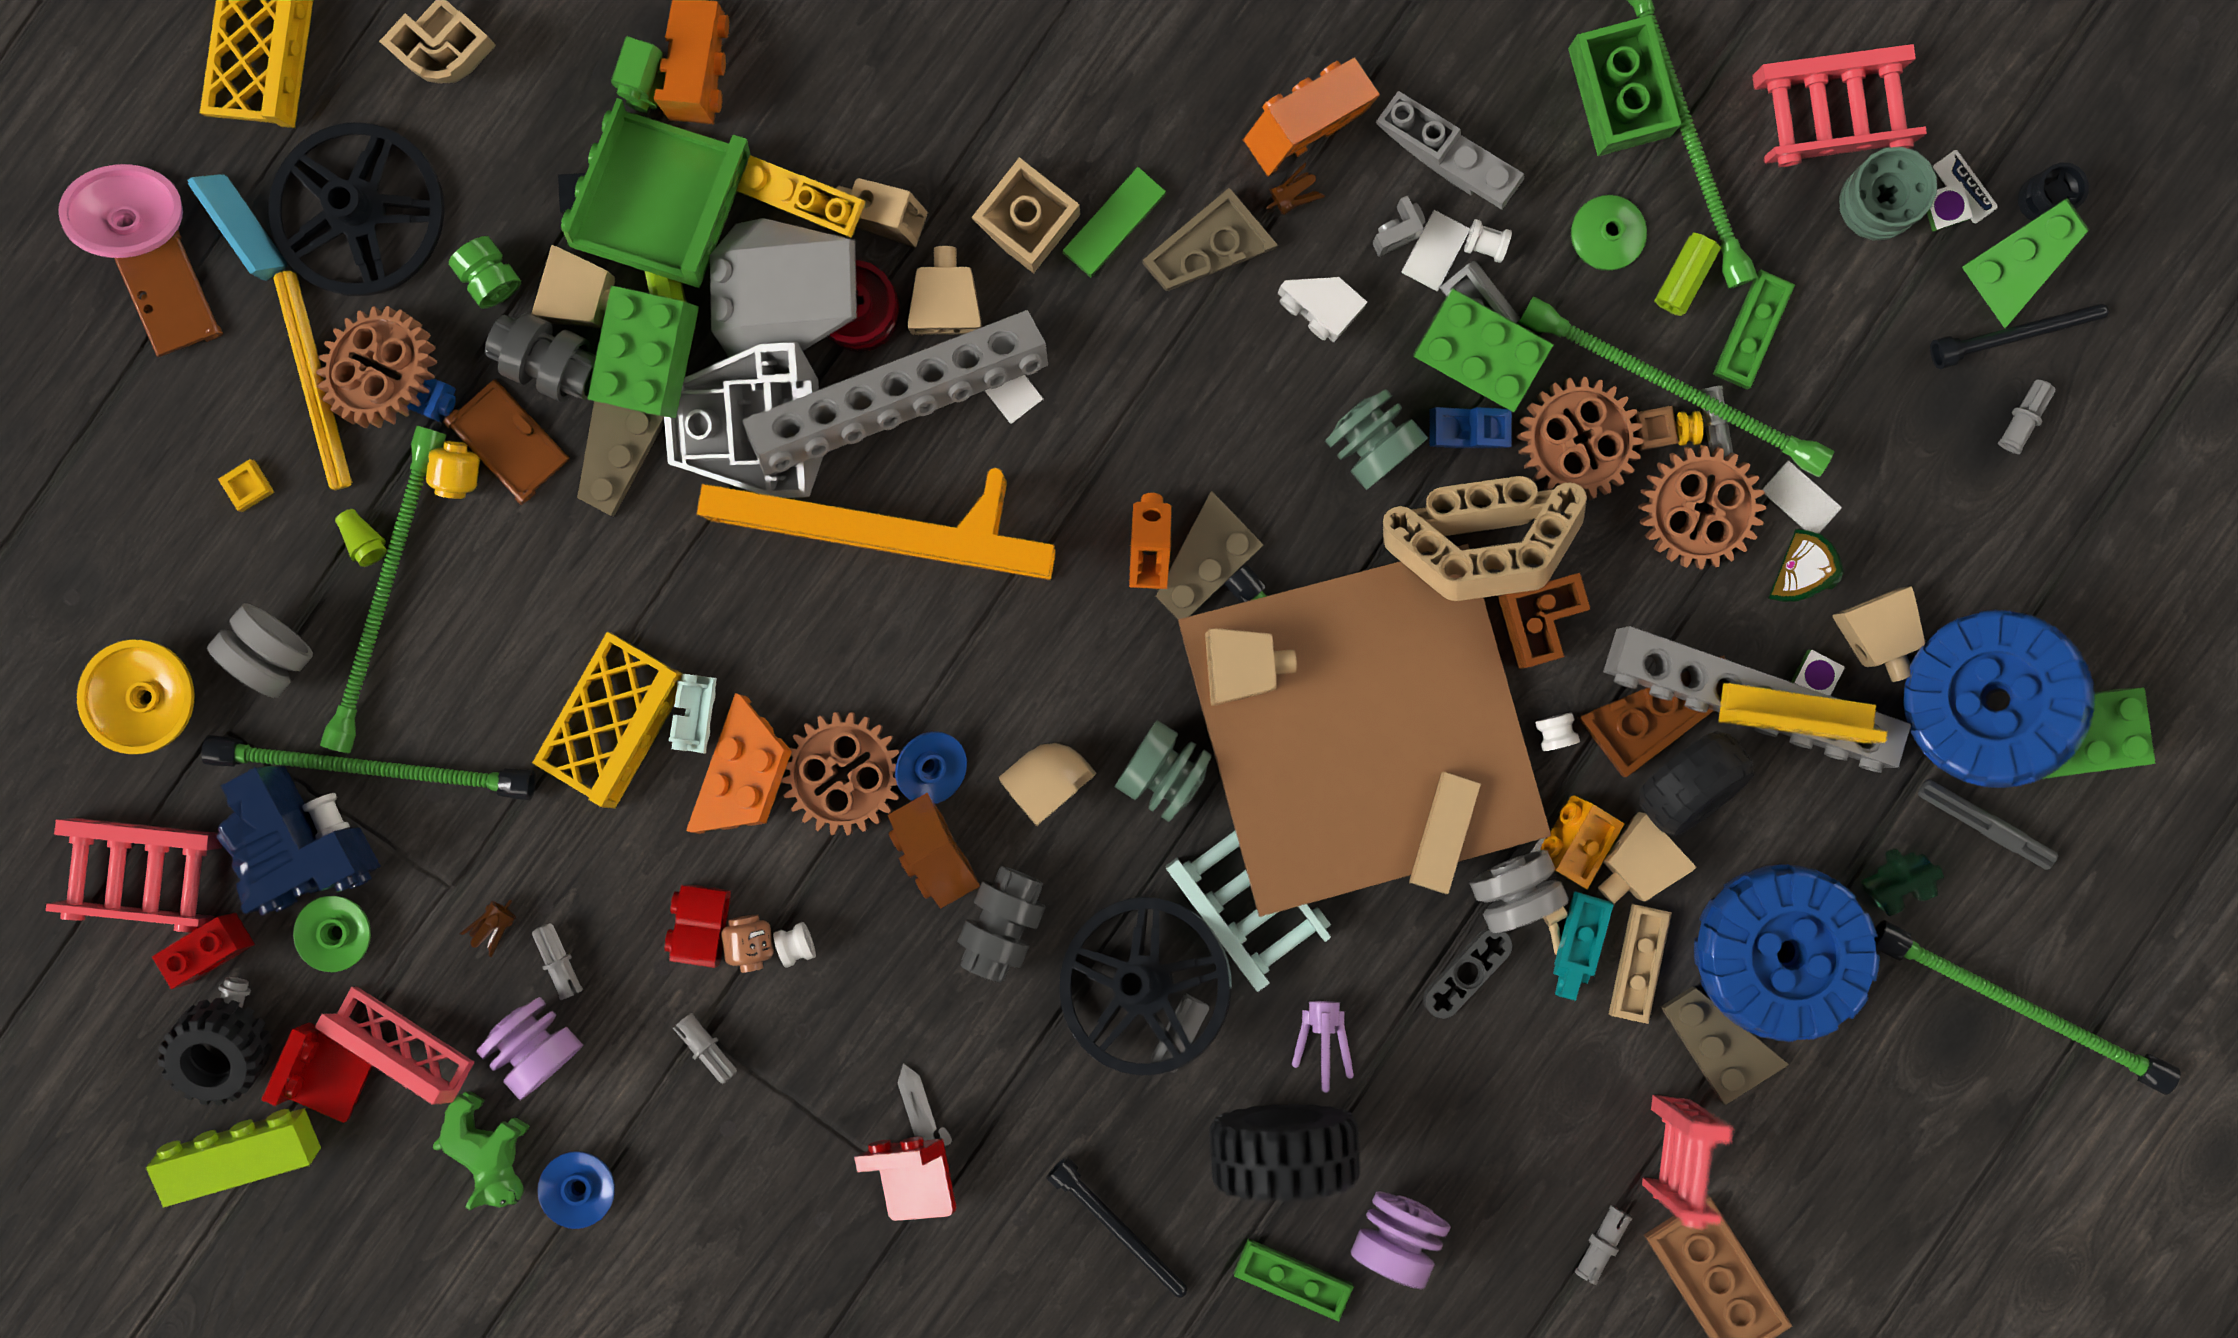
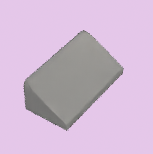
(1477, 285)
(1190, 1015)

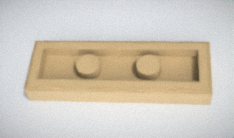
(1445, 833)
(1640, 963)

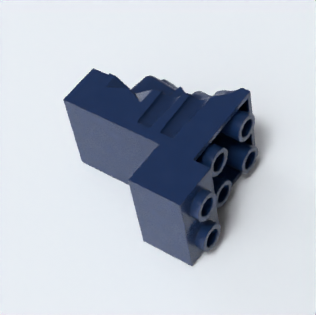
(278, 848)

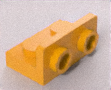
(1581, 840)

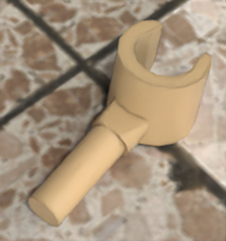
(1551, 920)

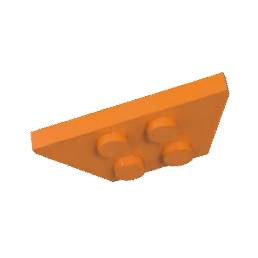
(741, 773)

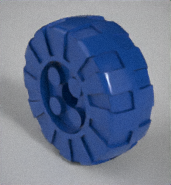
(1992, 654)
(1826, 961)

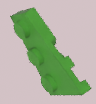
(2023, 261)

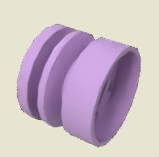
(529, 1047)
(1402, 1234)

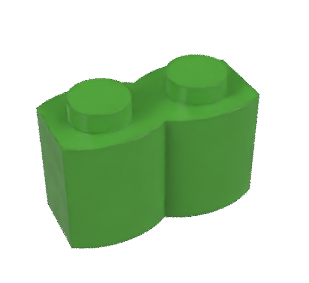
(638, 74)

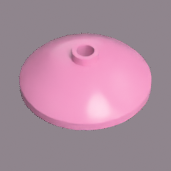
(120, 211)

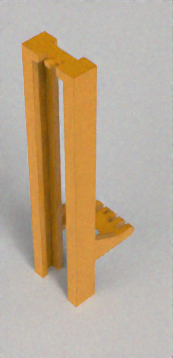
(970, 544)

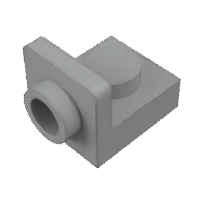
(1396, 234)

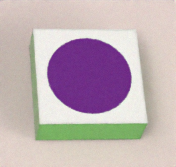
(1949, 207)
(1818, 673)

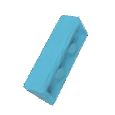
(238, 225)

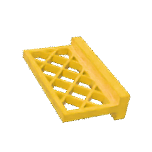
(286, 56)
(632, 743)

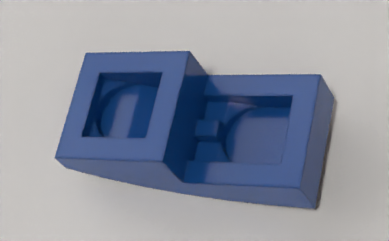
(1470, 428)

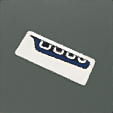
(1953, 170)

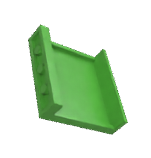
(655, 196)

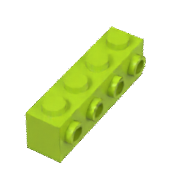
(233, 1156)

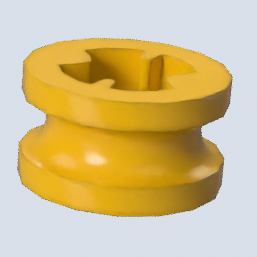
(1689, 427)

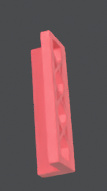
(389, 1059)

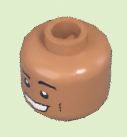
(747, 942)

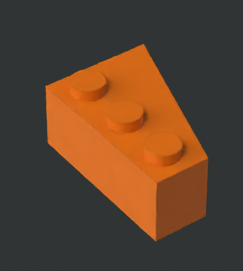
(693, 61)
(1309, 113)

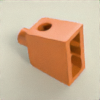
(1150, 533)

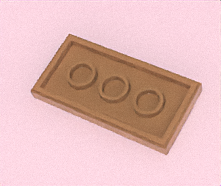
(1717, 1279)

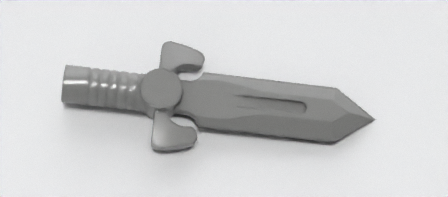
(918, 1106)

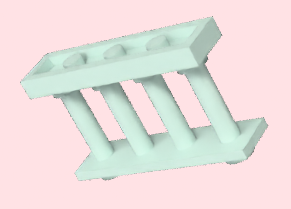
(1234, 934)

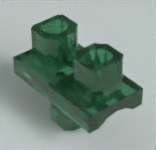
(1901, 877)

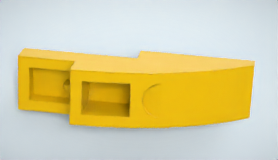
(801, 196)

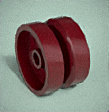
(876, 318)

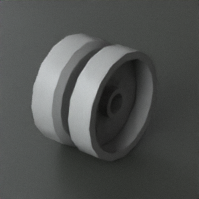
(260, 650)
(1519, 891)

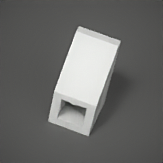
(1324, 302)

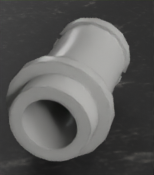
(234, 989)

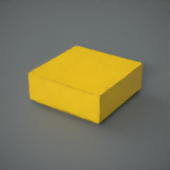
(246, 485)

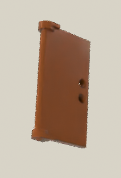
(175, 305)
(496, 432)

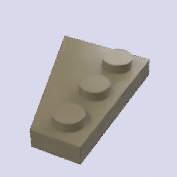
(1208, 243)
(614, 453)
(1208, 558)
(1723, 1051)

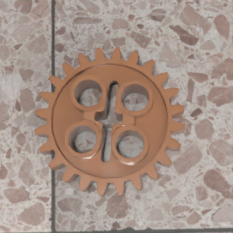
(364, 393)
(1610, 423)
(1735, 515)
(862, 801)

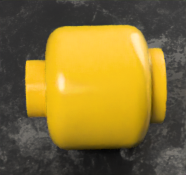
(452, 470)

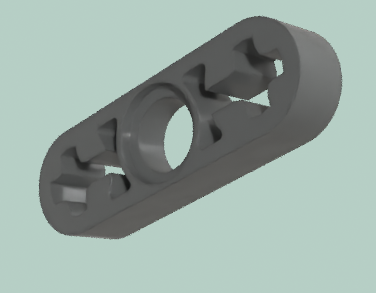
(1454, 999)

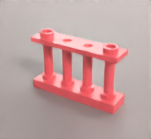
(1852, 69)
(119, 839)
(1686, 1159)

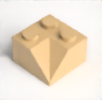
(1027, 215)

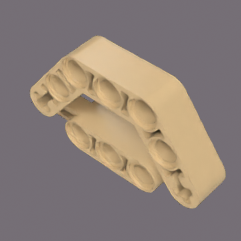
(1423, 529)

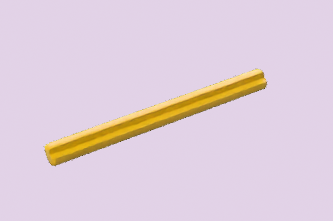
(307, 365)

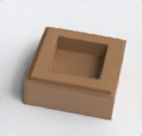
(1657, 428)

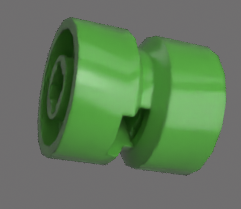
(482, 268)

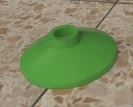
(1593, 241)
(315, 939)

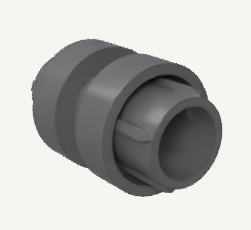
(529, 350)
(995, 938)

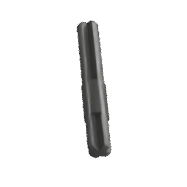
(1988, 824)

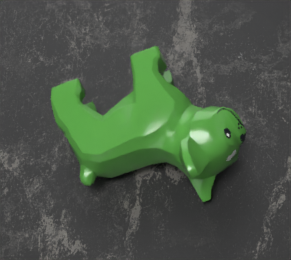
(483, 1152)

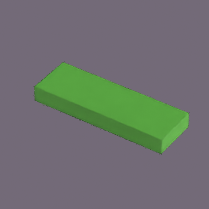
(1114, 222)
(1754, 329)
(1293, 1280)

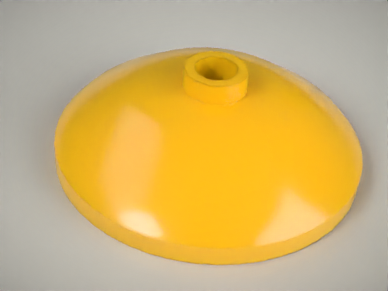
(113, 694)

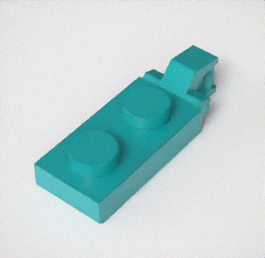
(1581, 943)

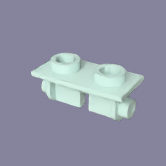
(697, 697)

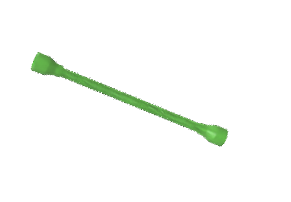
(1736, 264)
(1807, 454)
(341, 730)

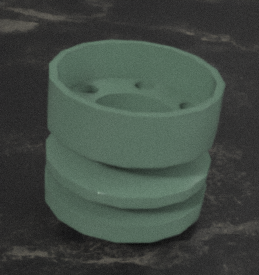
(1903, 178)
(1375, 438)
(1164, 771)

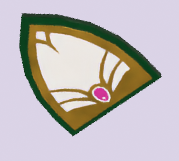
(1807, 568)

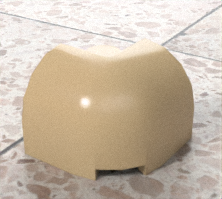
(440, 44)
(1046, 779)

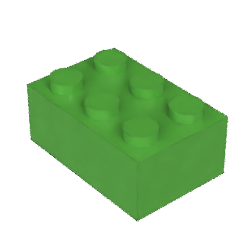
(1624, 85)
(1483, 349)
(643, 352)
(2116, 736)

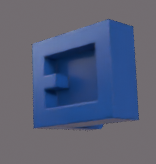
(437, 402)

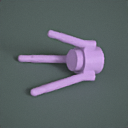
(1324, 1018)

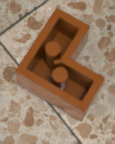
(1532, 617)
(931, 852)

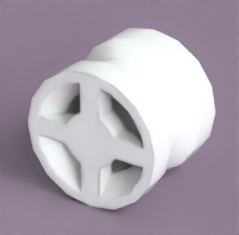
(1557, 731)
(794, 944)

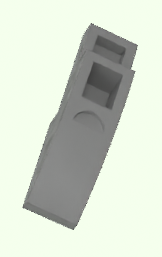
(1448, 152)

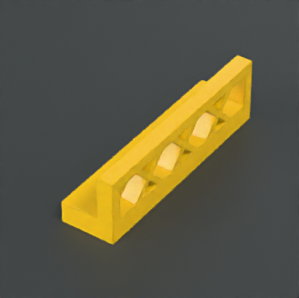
(1799, 714)

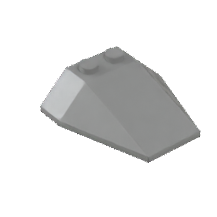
(780, 285)
(711, 410)

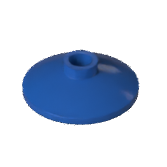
(942, 775)
(563, 1202)

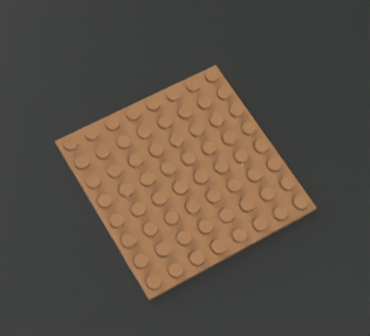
(1349, 750)

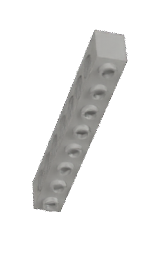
(877, 389)
(1633, 647)

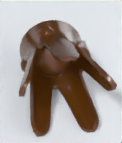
(1285, 194)
(494, 920)

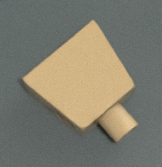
(889, 211)
(572, 290)
(944, 297)
(1884, 631)
(1243, 664)
(1643, 861)

